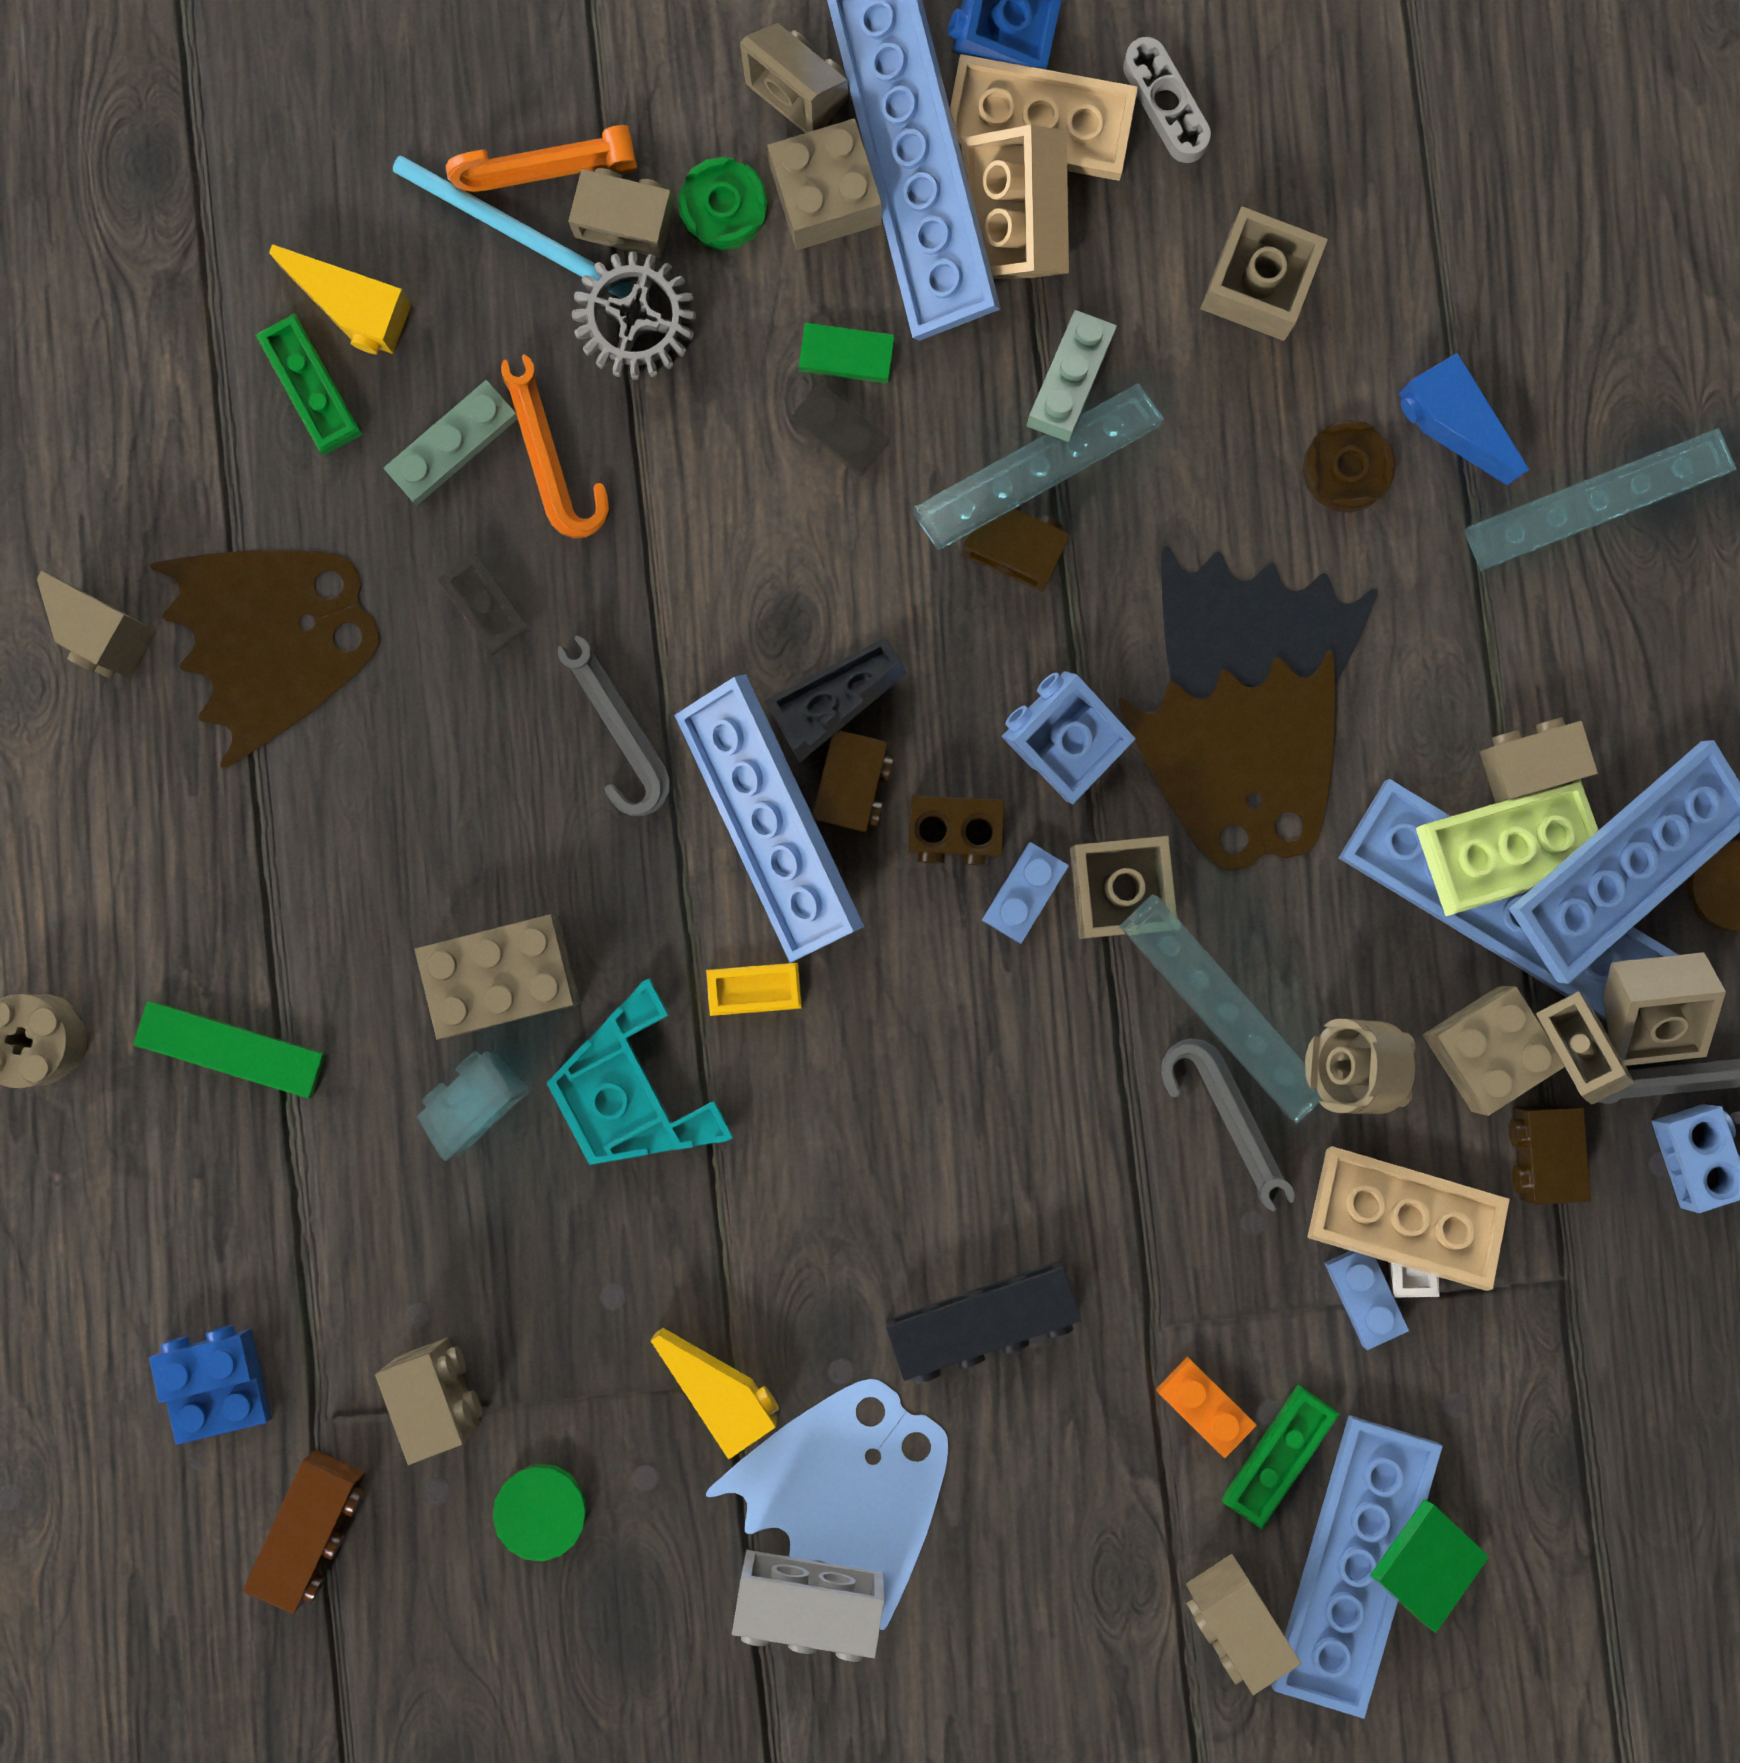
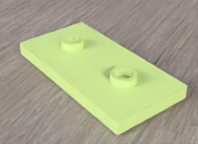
(1505, 845)

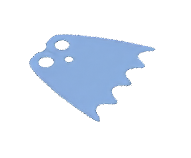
(833, 1502)

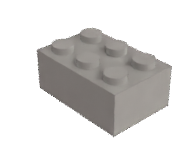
(809, 1606)

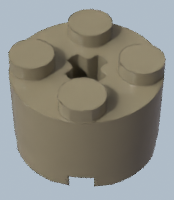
(56, 1035)
(1361, 1066)

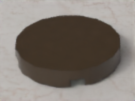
(1348, 466)
(1717, 889)

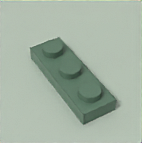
(1071, 376)
(451, 442)

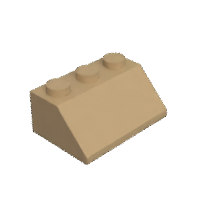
(1021, 199)

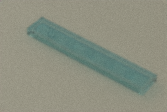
(1036, 467)
(1599, 499)
(1221, 1006)

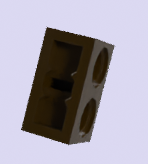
(955, 816)

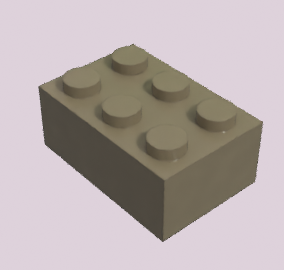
(497, 976)

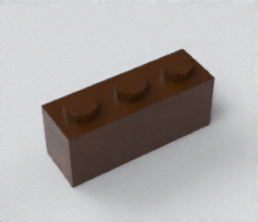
(305, 1532)

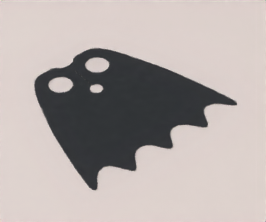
(1247, 624)

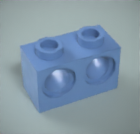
(1691, 1163)

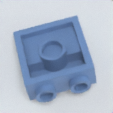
(1067, 735)

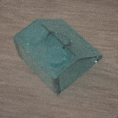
(470, 1104)

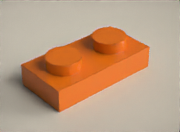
(1206, 1407)

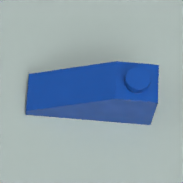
(1457, 415)

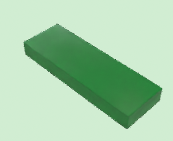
(309, 384)
(1280, 1456)

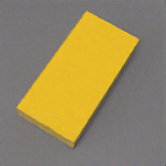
(754, 989)

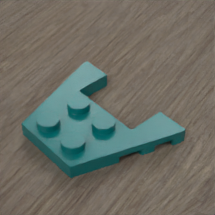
(612, 1099)

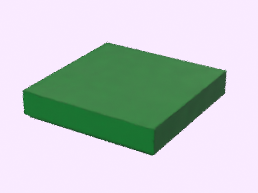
(1429, 1565)

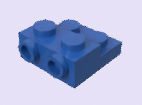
(1005, 30)
(210, 1384)

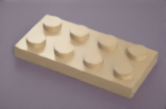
(1008, 95)
(1409, 1218)

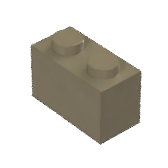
(621, 212)
(1538, 761)
(1585, 1048)

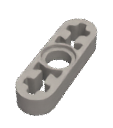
(1194, 120)

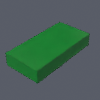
(846, 353)

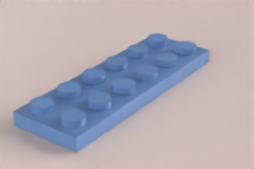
(768, 819)
(1632, 862)
(1339, 1609)

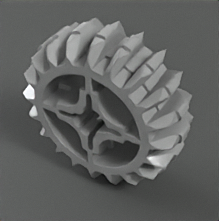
(614, 307)

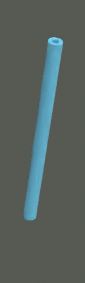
(502, 222)

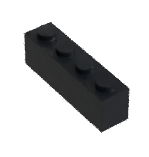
(982, 1322)

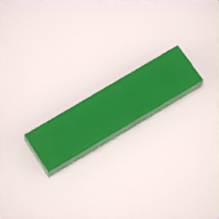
(229, 1049)

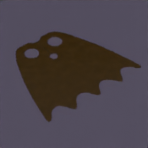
(251, 641)
(1240, 743)

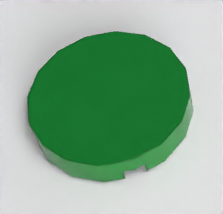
(722, 203)
(539, 1512)

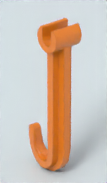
(477, 172)
(545, 459)

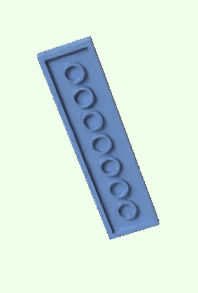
(915, 163)
(1390, 852)

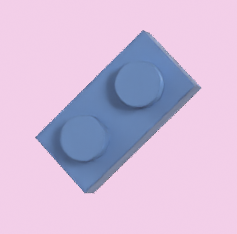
(1025, 892)
(1366, 1298)

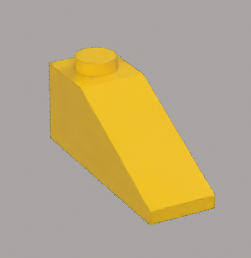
(360, 306)
(722, 1396)

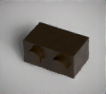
(1018, 546)
(851, 782)
(1550, 1154)

